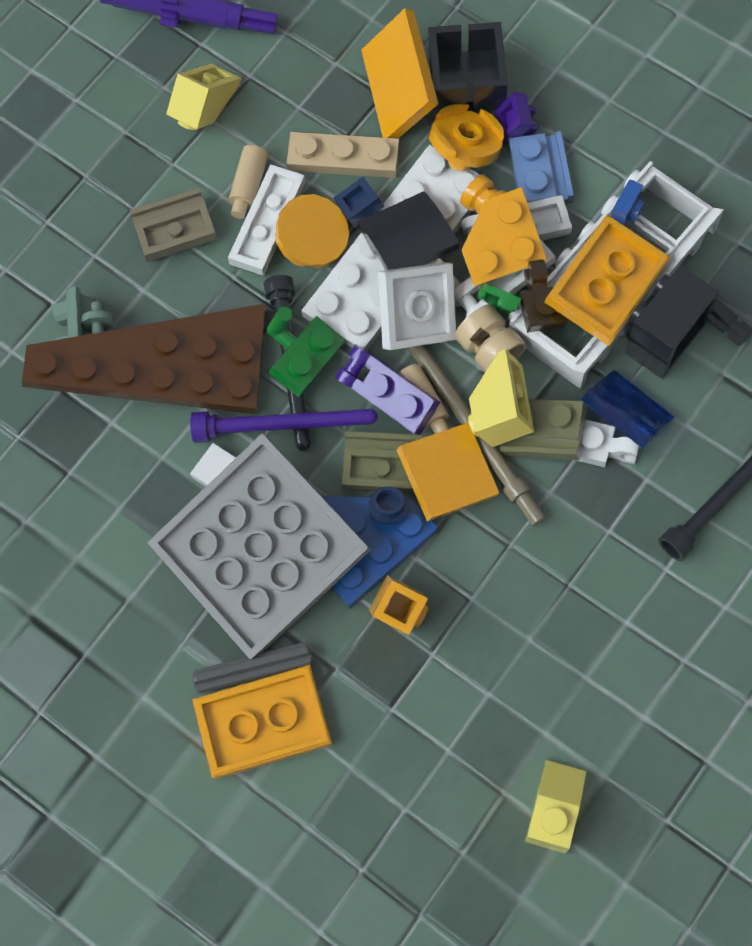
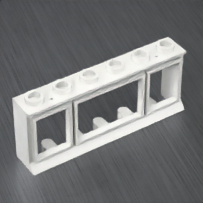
(704, 219)

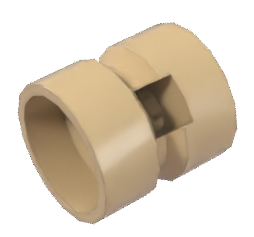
(486, 334)

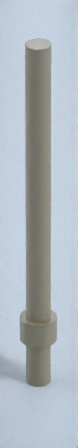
(515, 488)

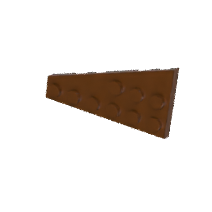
(180, 361)

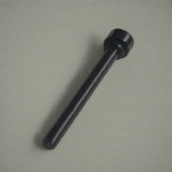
(279, 291)
(679, 540)

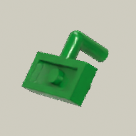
(304, 354)

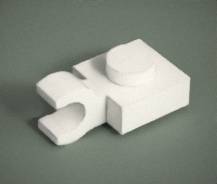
(599, 445)

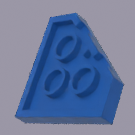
(388, 545)

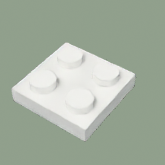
(417, 305)

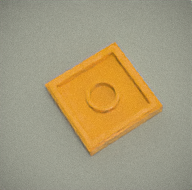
(447, 471)

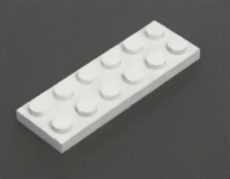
(350, 293)

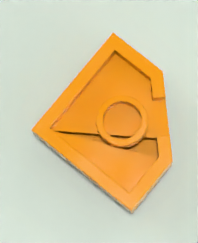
(502, 238)

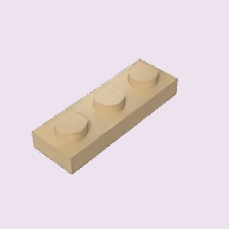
(343, 155)

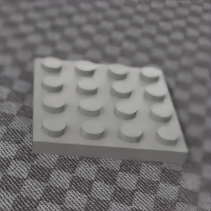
(258, 546)

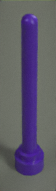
(208, 426)

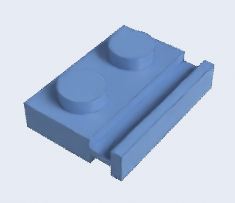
(541, 166)

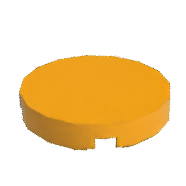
(311, 231)

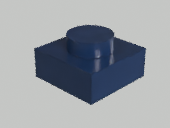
(358, 201)

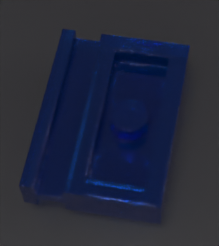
(628, 408)

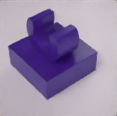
(516, 116)

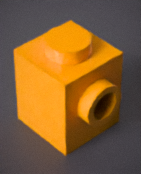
(399, 605)

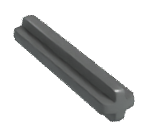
(246, 670)

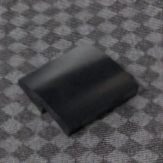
(409, 233)

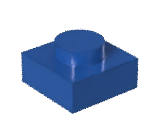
(629, 204)

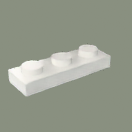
(257, 235)

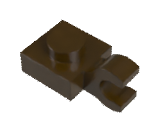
(536, 313)

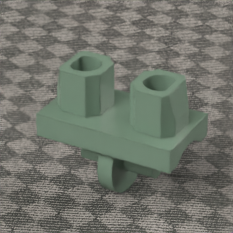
(81, 314)

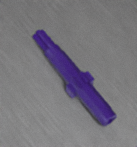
(207, 12)

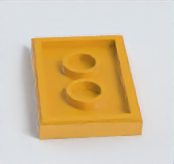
(399, 75)
(607, 279)
(261, 722)

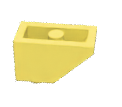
(201, 95)
(501, 402)
(556, 807)

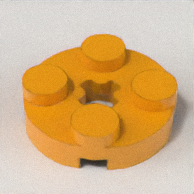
(465, 152)

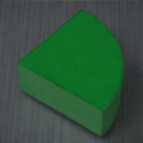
(498, 298)

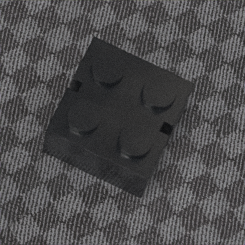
(469, 76)
(669, 321)

